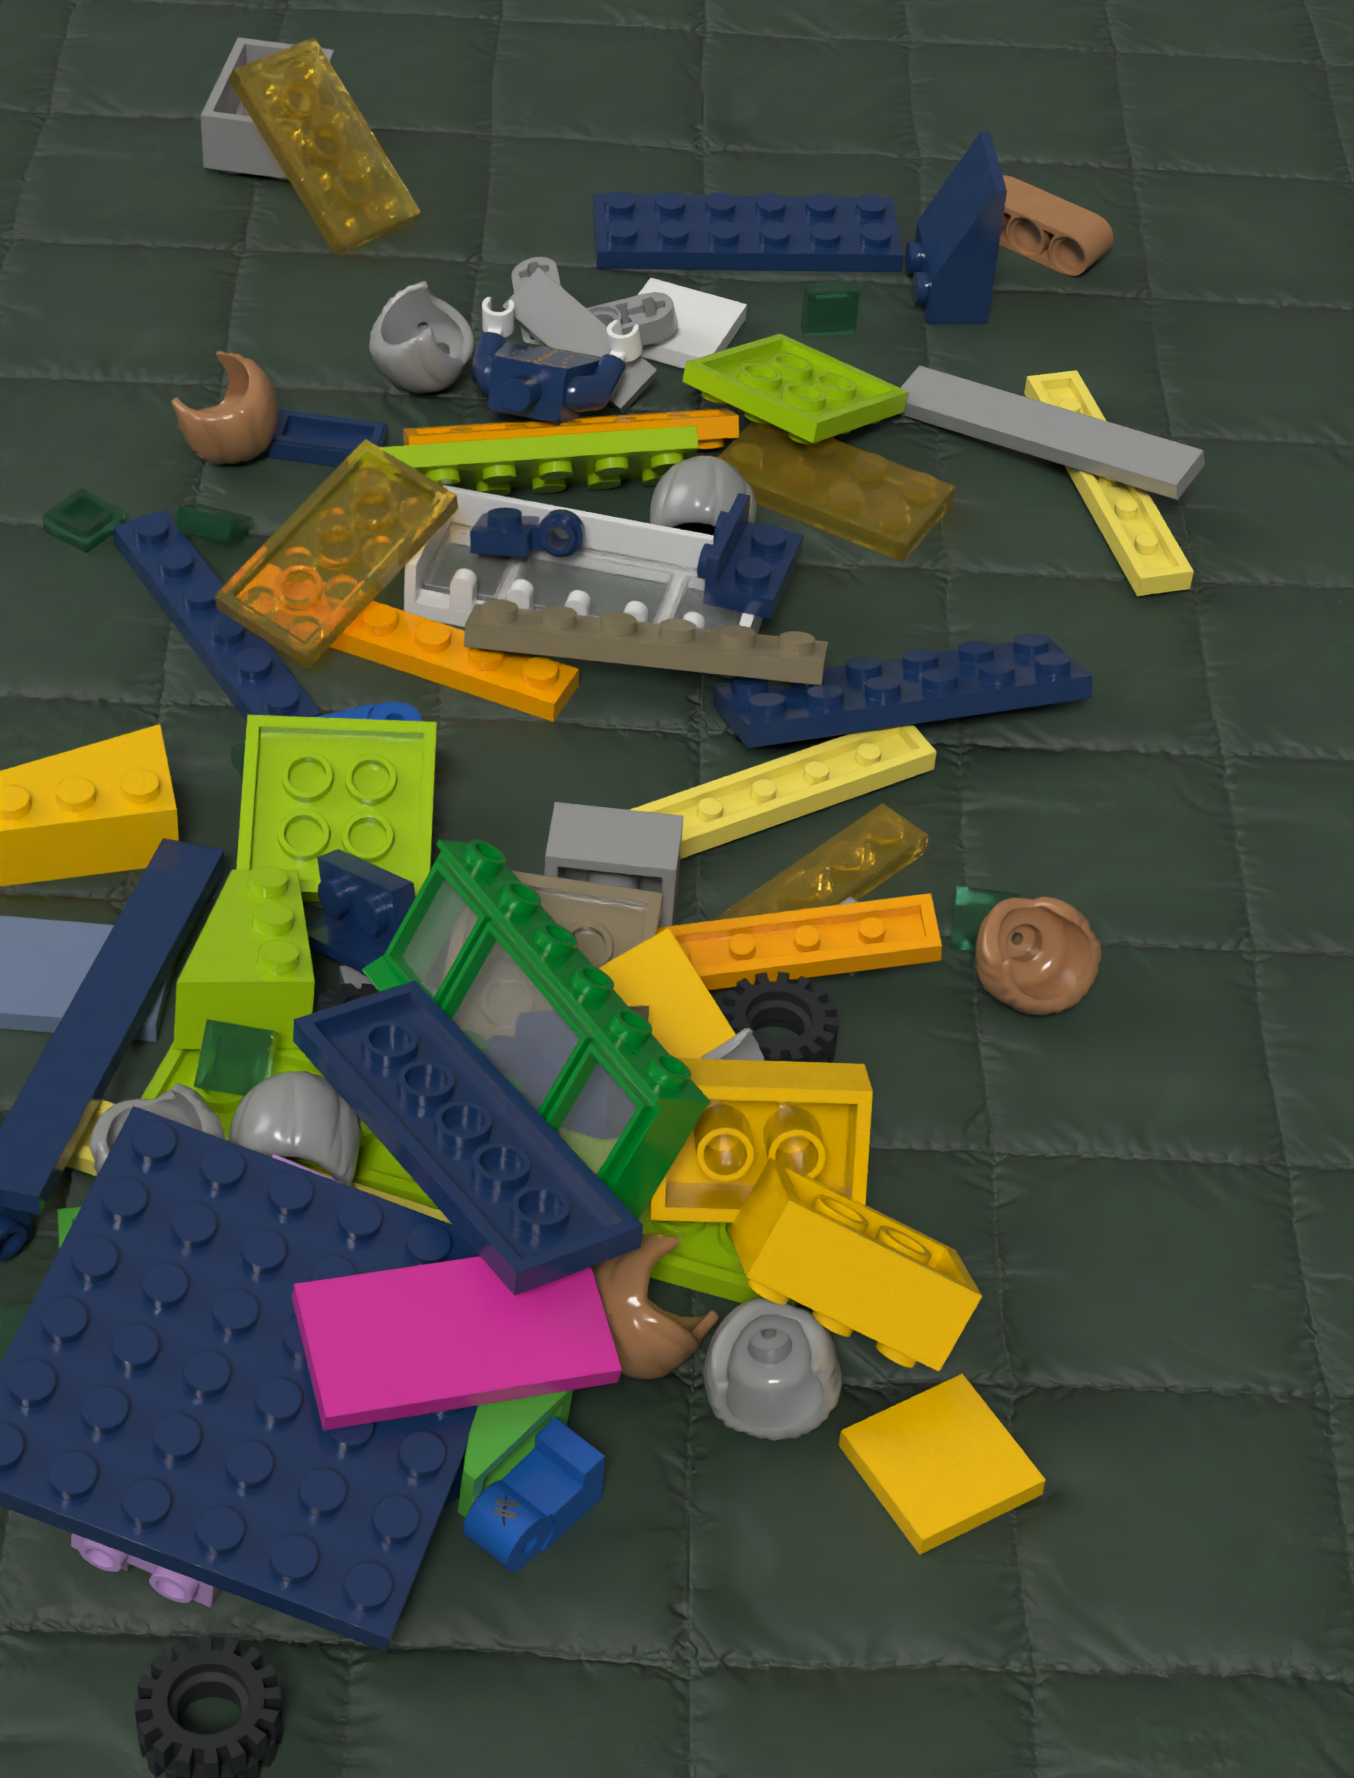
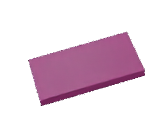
(447, 1340)

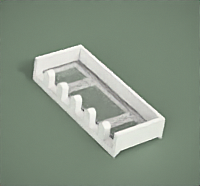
(616, 569)

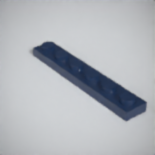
(186, 591)

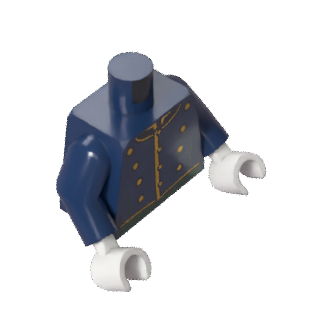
(547, 380)

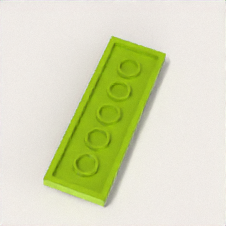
(552, 460)

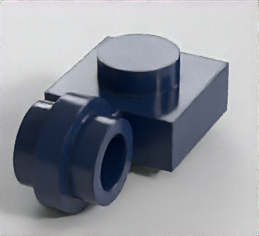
(510, 534)

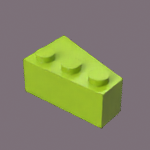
(249, 960)

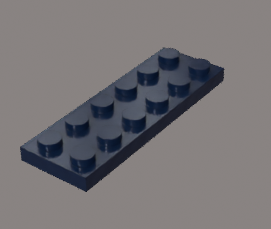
(746, 232)
(903, 691)
(467, 1137)

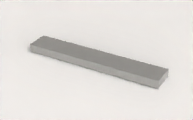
(1052, 432)

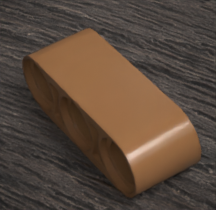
(1052, 229)

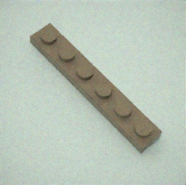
(667, 645)

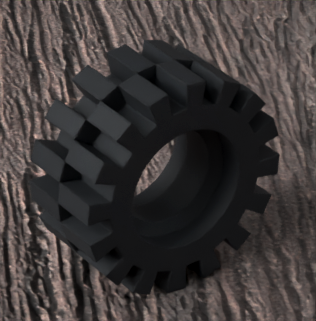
(785, 1007)
(203, 1676)

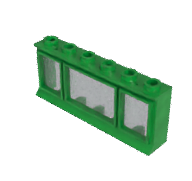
(545, 1018)

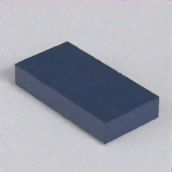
(322, 437)

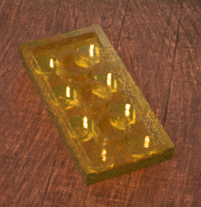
(324, 145)
(840, 489)
(336, 553)

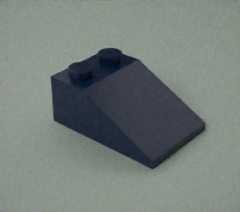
(960, 240)

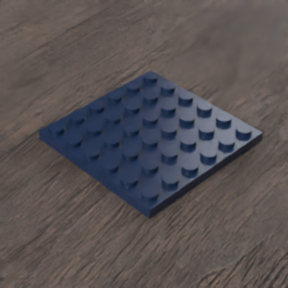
(173, 1392)

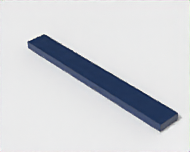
(102, 1022)

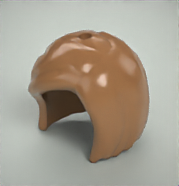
(241, 423)
(1047, 962)
(644, 1335)

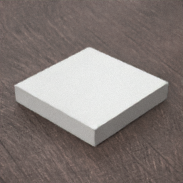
(704, 324)

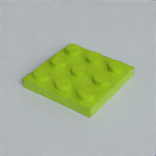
(794, 388)
(336, 787)

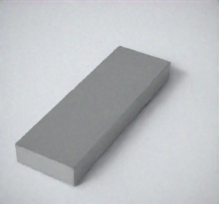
(565, 324)

